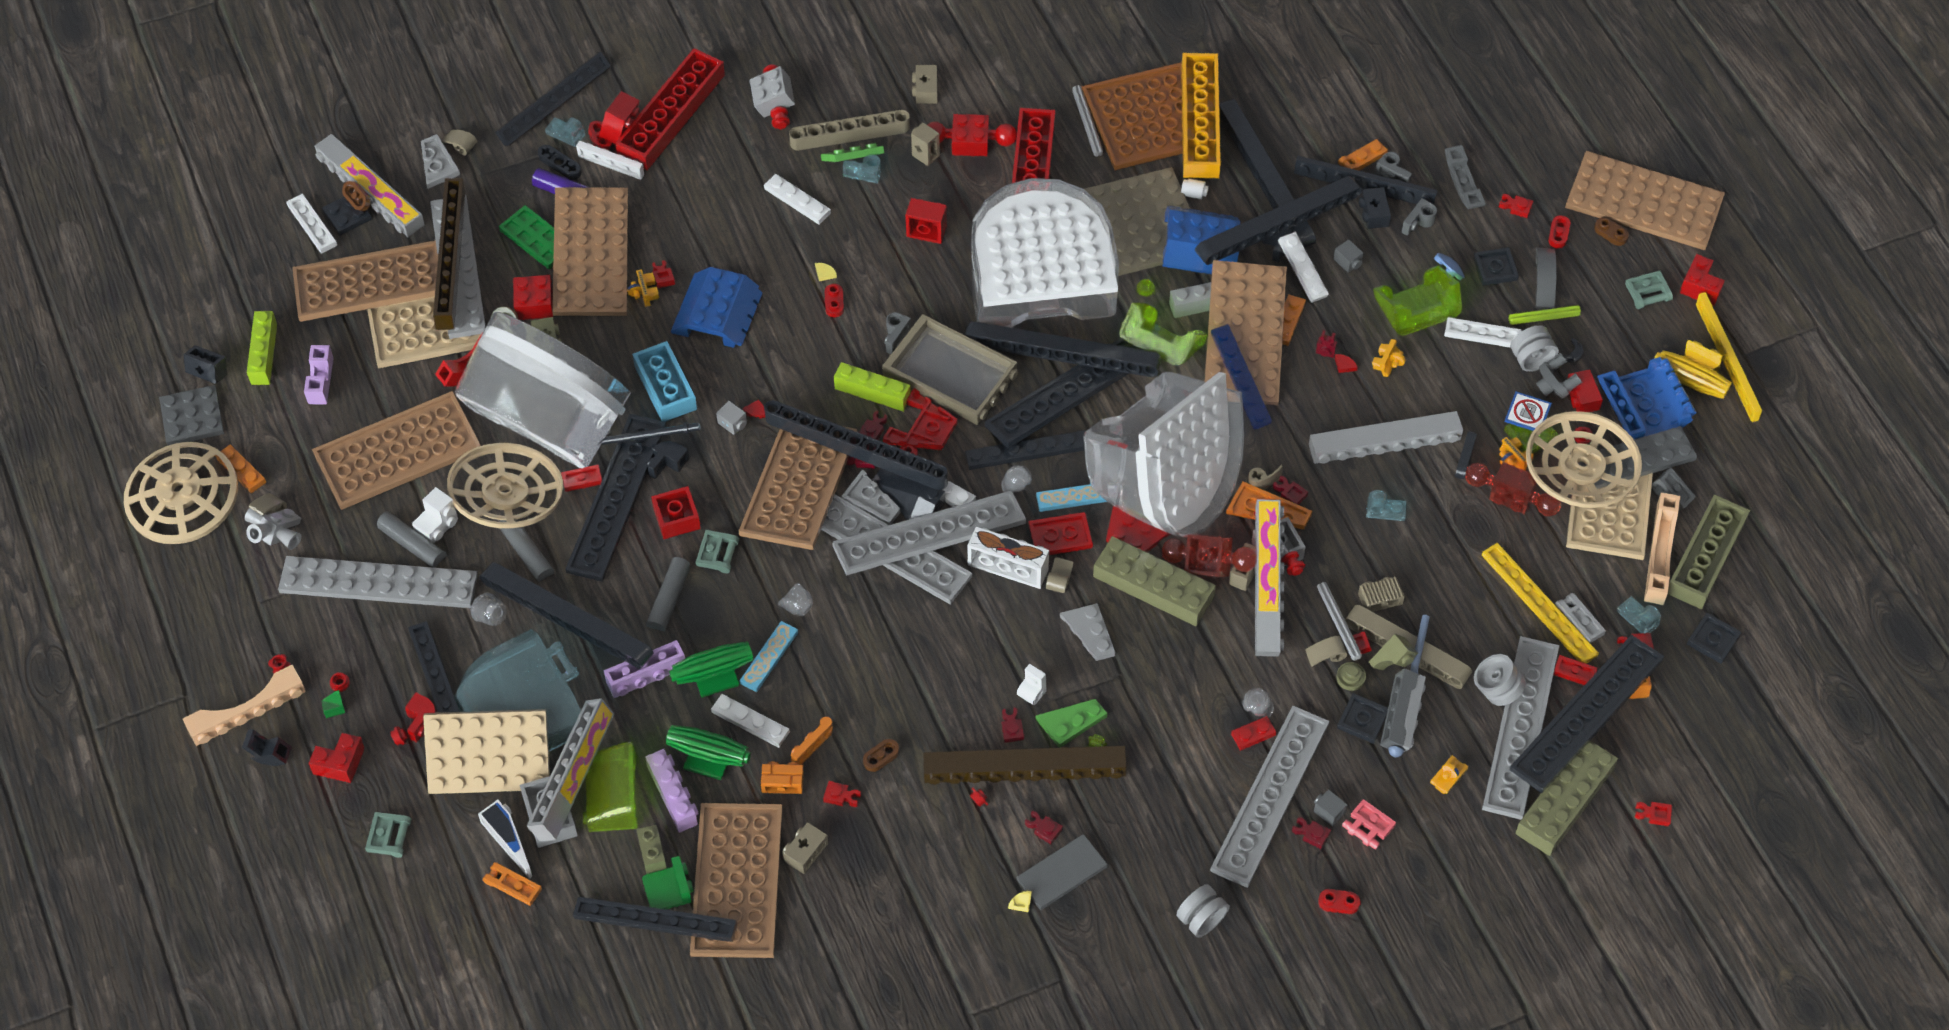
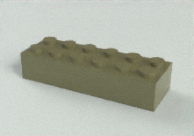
(1707, 552)
(1154, 581)
(1566, 798)

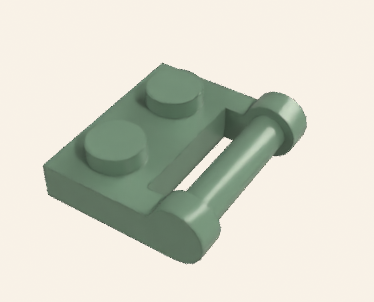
(1648, 284)
(711, 548)
(381, 833)

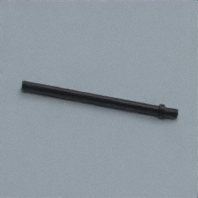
(685, 428)

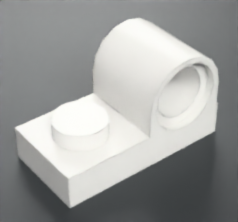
(1033, 685)

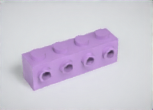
(627, 678)
(670, 788)

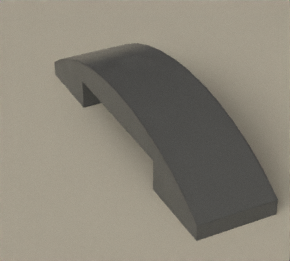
(1462, 178)
(1545, 278)

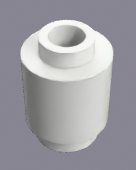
(1194, 188)

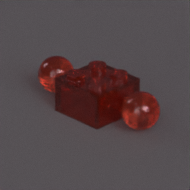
(1512, 488)
(1219, 557)

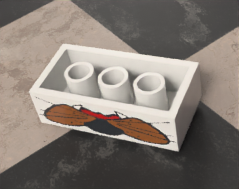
(1008, 557)

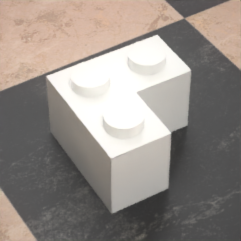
(437, 517)

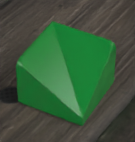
(333, 705)

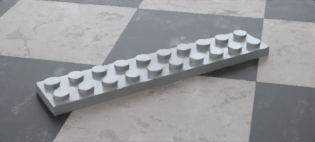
(469, 306)
(927, 532)
(925, 570)
(378, 582)
(1519, 727)
(1269, 796)

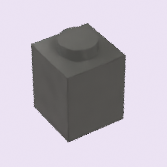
(1348, 256)
(1330, 807)

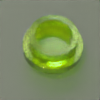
(1145, 287)
(1096, 741)

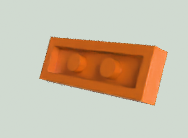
(1292, 311)
(246, 473)

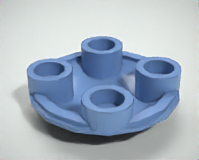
(1452, 266)

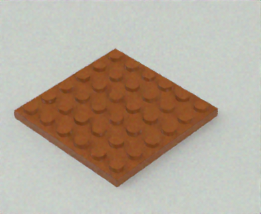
(1139, 115)

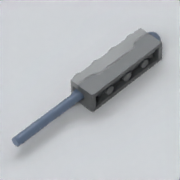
(1405, 702)

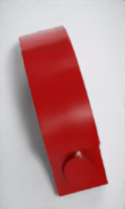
(452, 370)

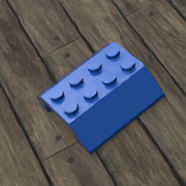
(1186, 230)
(718, 305)
(1648, 399)

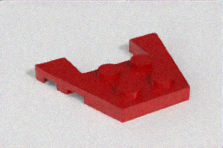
(929, 430)
(1133, 531)

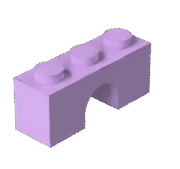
(318, 382)

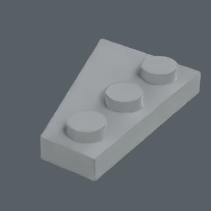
(437, 162)
(868, 497)
(1091, 630)

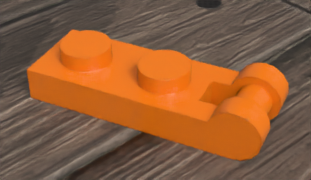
(1364, 156)
(812, 741)
(512, 884)

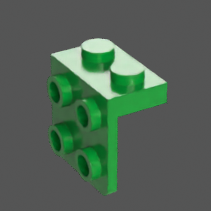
(668, 886)

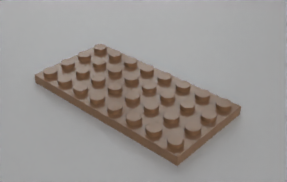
(1645, 200)
(590, 252)
(366, 281)
(1253, 306)
(396, 450)
(794, 492)
(738, 876)

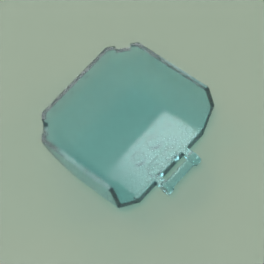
(523, 678)

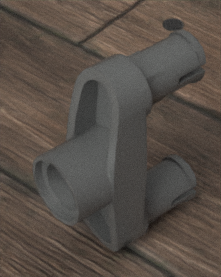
(1550, 383)

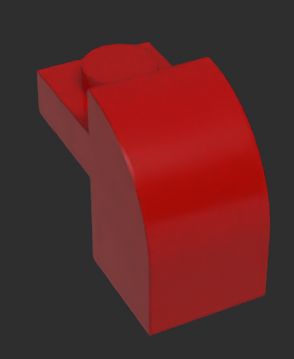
(415, 710)

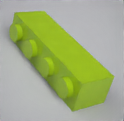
(262, 348)
(871, 386)

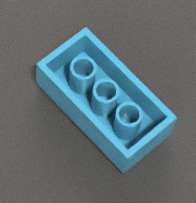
(664, 381)

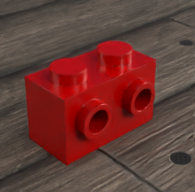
(1586, 395)

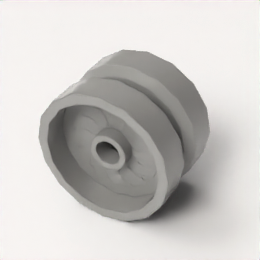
(1533, 347)
(1499, 679)
(1202, 910)

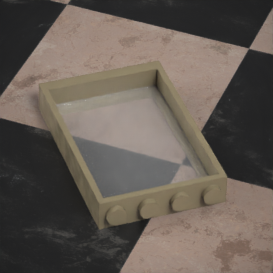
(951, 369)

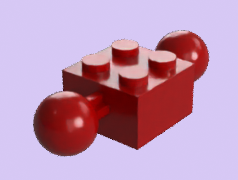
(972, 133)

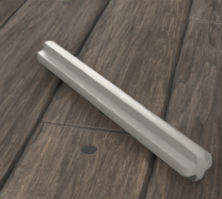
(1087, 120)
(1339, 621)

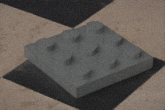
(191, 415)

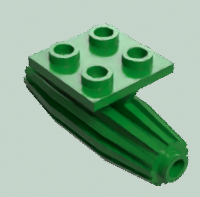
(713, 668)
(707, 751)

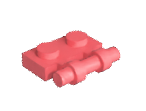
(1373, 820)

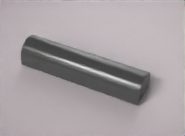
(410, 539)
(528, 552)
(668, 594)

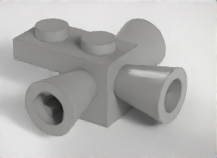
(273, 527)

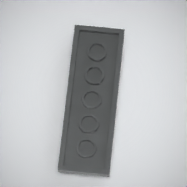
(1657, 454)

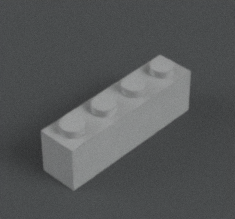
(1190, 300)

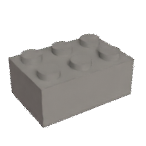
(531, 794)

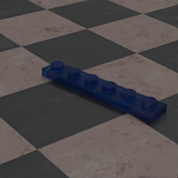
(1241, 376)

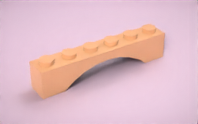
(1661, 547)
(208, 724)

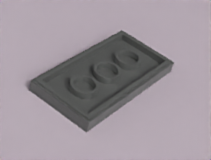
(1062, 872)

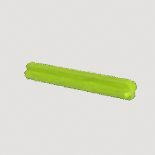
(1547, 314)

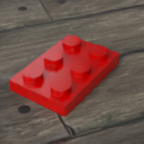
(1061, 533)

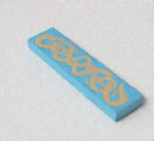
(1067, 498)
(768, 656)

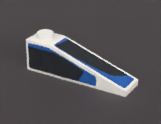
(500, 825)

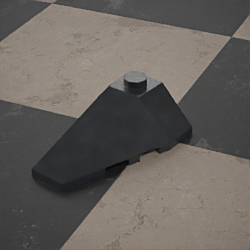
(910, 496)

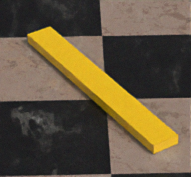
(1729, 358)
(1540, 604)

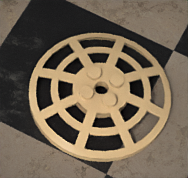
(1585, 453)
(505, 481)
(185, 497)

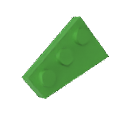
(854, 152)
(1071, 721)

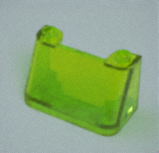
(1422, 304)
(1141, 331)
(611, 789)

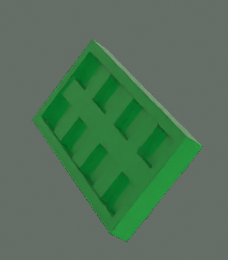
(531, 235)

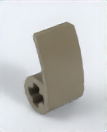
(461, 140)
(1259, 479)
(268, 503)
(1060, 575)
(1327, 648)

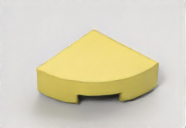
(825, 272)
(1021, 901)

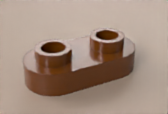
(356, 195)
(1609, 230)
(880, 756)

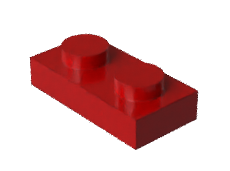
(581, 478)
(1574, 670)
(1253, 733)

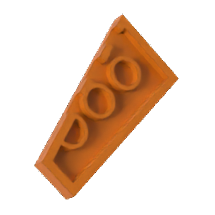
(1245, 500)

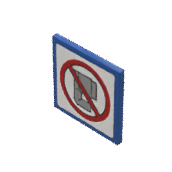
(1527, 411)

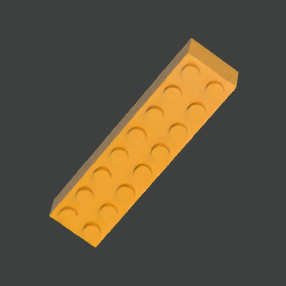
(1200, 115)

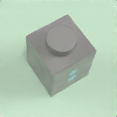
(731, 418)

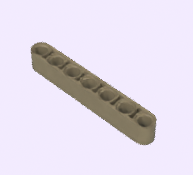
(849, 130)
(1432, 659)

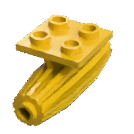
(1698, 369)

